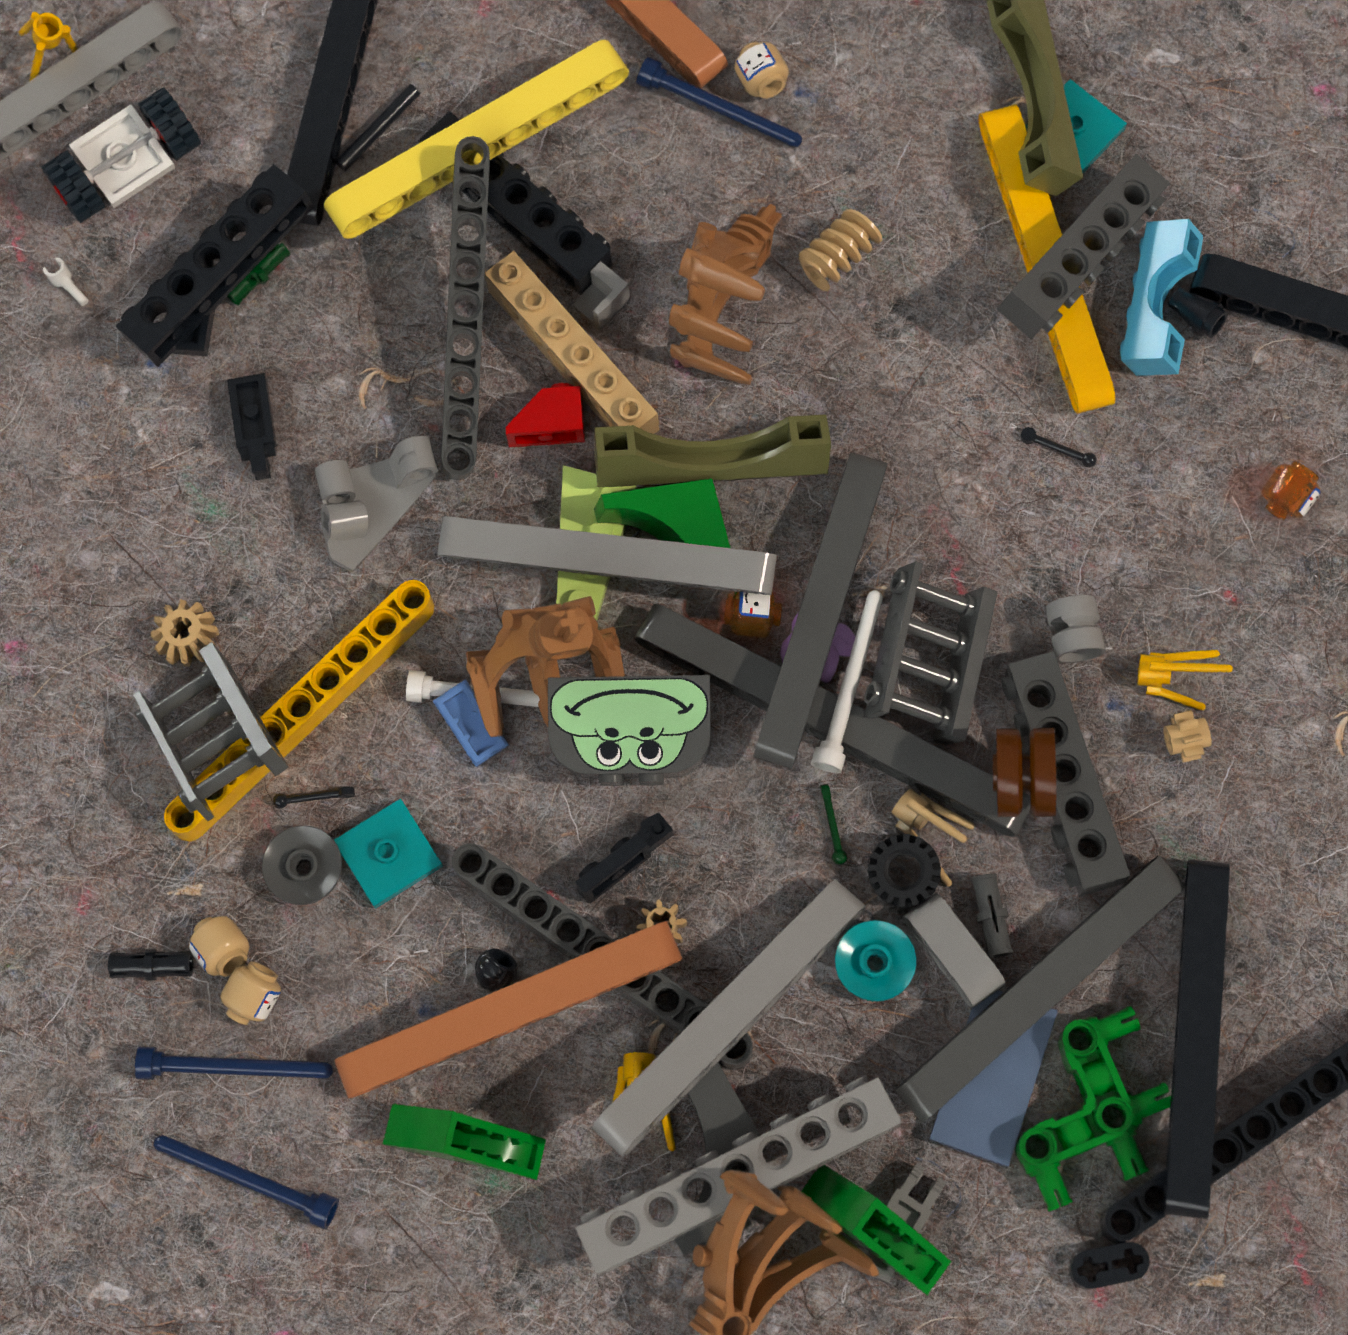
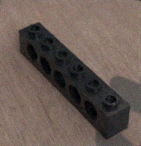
(539, 205)
(214, 284)

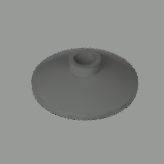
(291, 849)

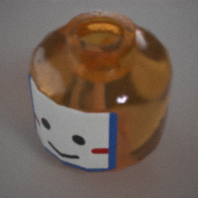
(1291, 491)
(752, 614)

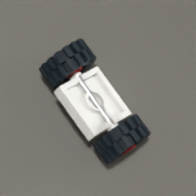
(122, 155)

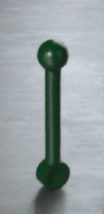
(839, 856)

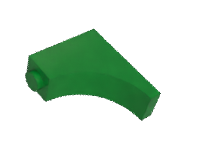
(669, 512)
(464, 1140)
(877, 1228)

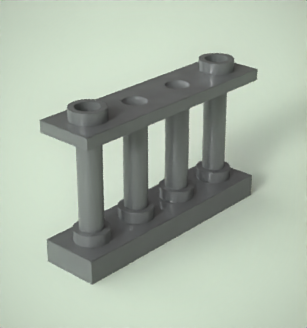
(965, 646)
(245, 725)

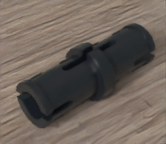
(150, 964)

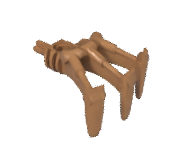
(715, 269)
(542, 638)
(737, 1281)

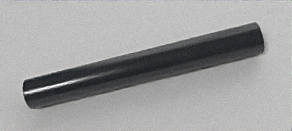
(377, 127)

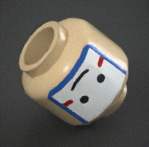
(761, 69)
(219, 945)
(250, 993)

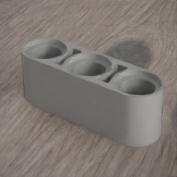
(954, 950)

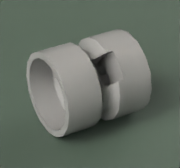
(1075, 629)

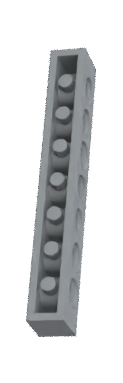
(877, 1119)

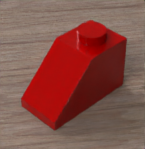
(549, 418)

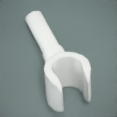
(63, 279)

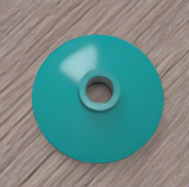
(877, 940)

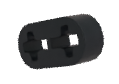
(1107, 1255)

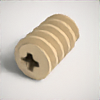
(837, 245)

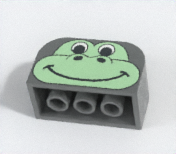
(630, 726)

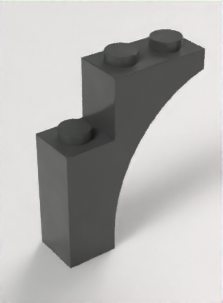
(722, 1122)

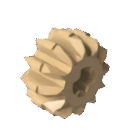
(169, 636)

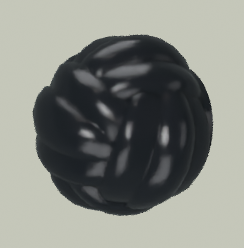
(495, 969)

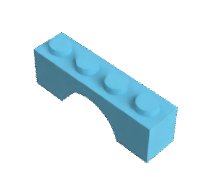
(1166, 255)

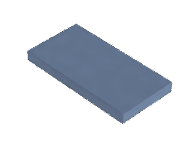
(992, 1106)

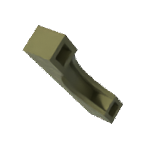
(1049, 150)
(641, 458)

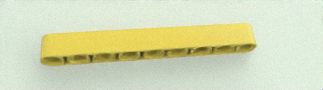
(499, 124)

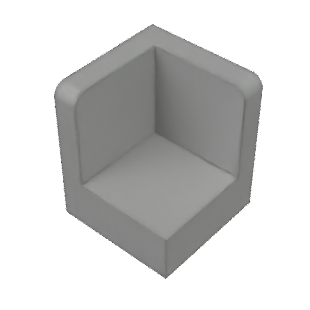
(603, 297)

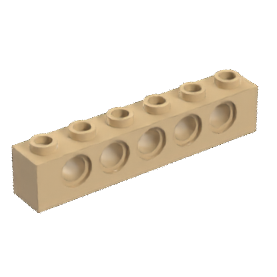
(568, 346)

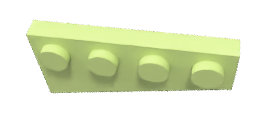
(577, 514)

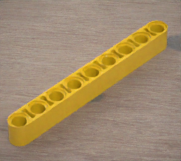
(1036, 232)
(309, 691)

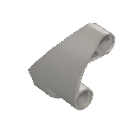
(371, 499)

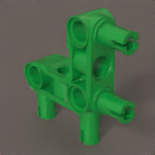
(1100, 1089)

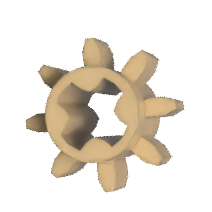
(1187, 736)
(660, 914)

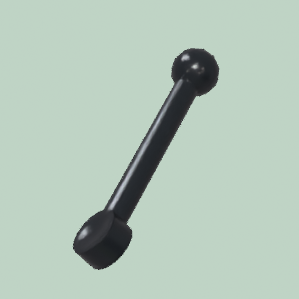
(1029, 436)
(281, 800)

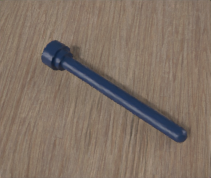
(655, 76)
(154, 1063)
(318, 1208)

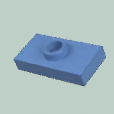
(464, 719)

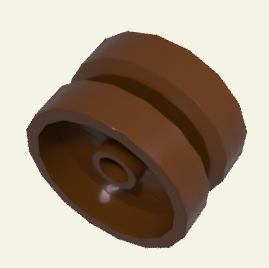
(1025, 772)

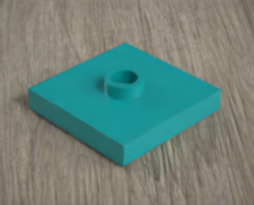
(1092, 123)
(388, 853)

